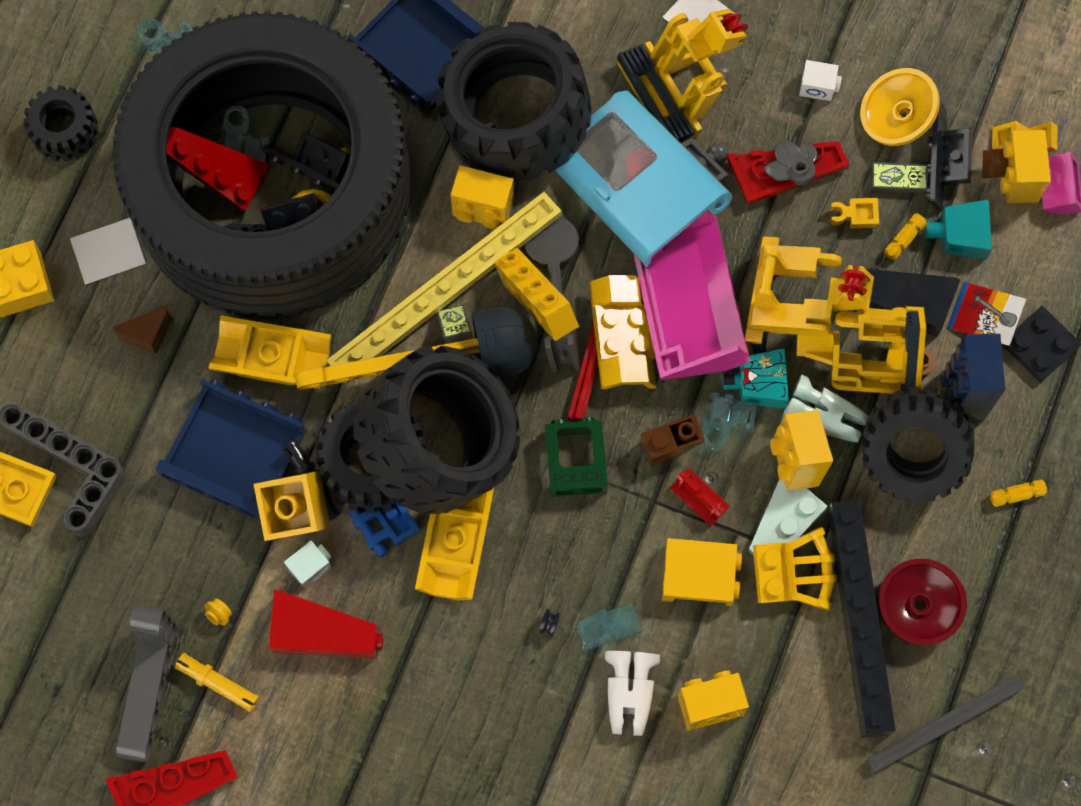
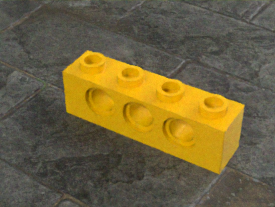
(536, 294)

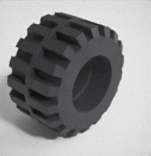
(55, 104)

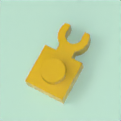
(860, 213)

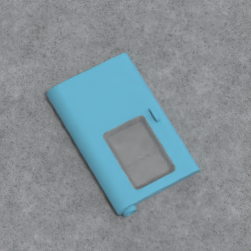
(645, 172)

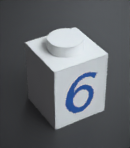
(820, 80)

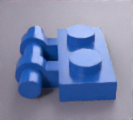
(396, 525)

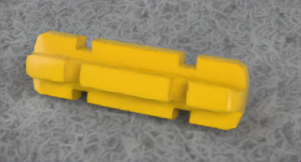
(905, 237)
(1018, 493)

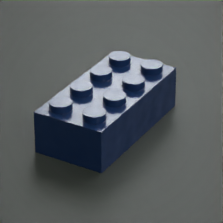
(975, 375)

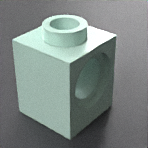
(309, 564)

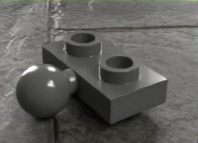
(715, 155)

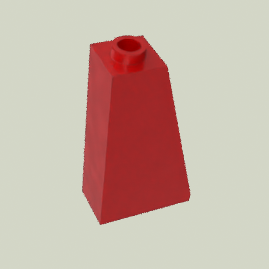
(317, 630)

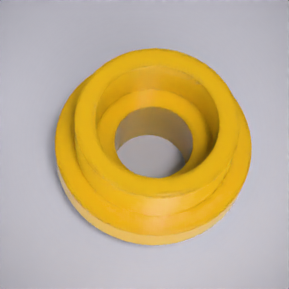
(217, 612)

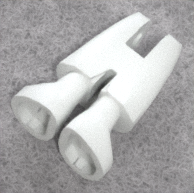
(627, 694)

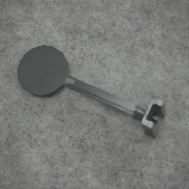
(552, 249)

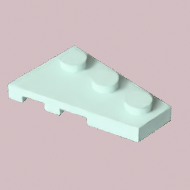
(787, 516)

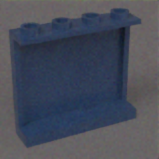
(413, 42)
(230, 447)

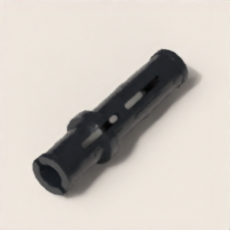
(302, 466)

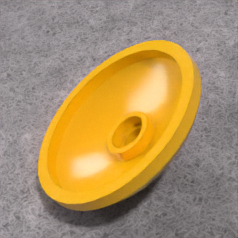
(892, 97)

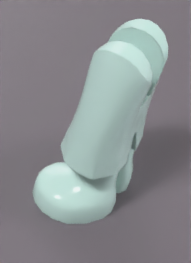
(831, 408)

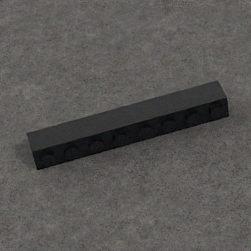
(861, 619)

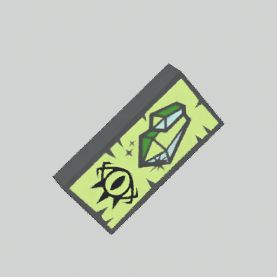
(899, 177)
(454, 324)

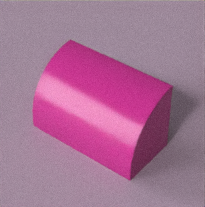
(1064, 190)

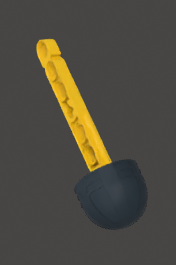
(502, 341)

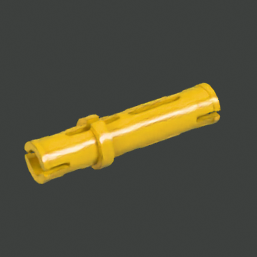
(207, 676)

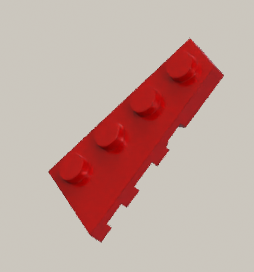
(217, 167)
(758, 185)
(173, 782)

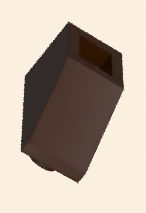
(671, 440)

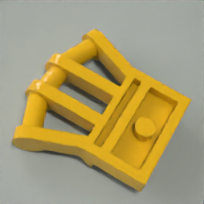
(777, 576)

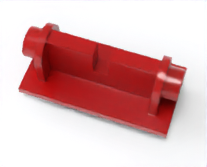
(699, 496)

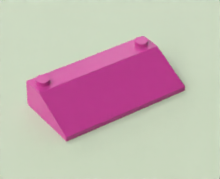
(692, 304)

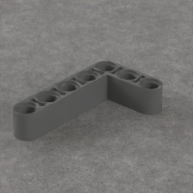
(70, 456)
(156, 636)

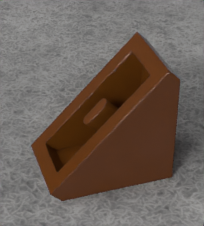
(145, 330)

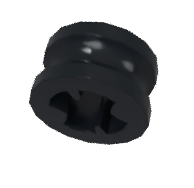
(549, 623)

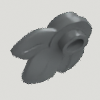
(790, 160)

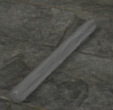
(945, 723)

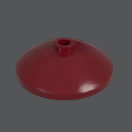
(934, 587)

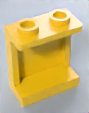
(701, 571)

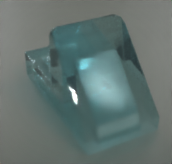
(609, 626)

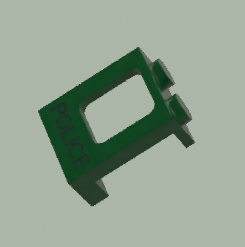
(576, 479)

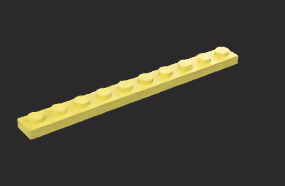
(449, 282)

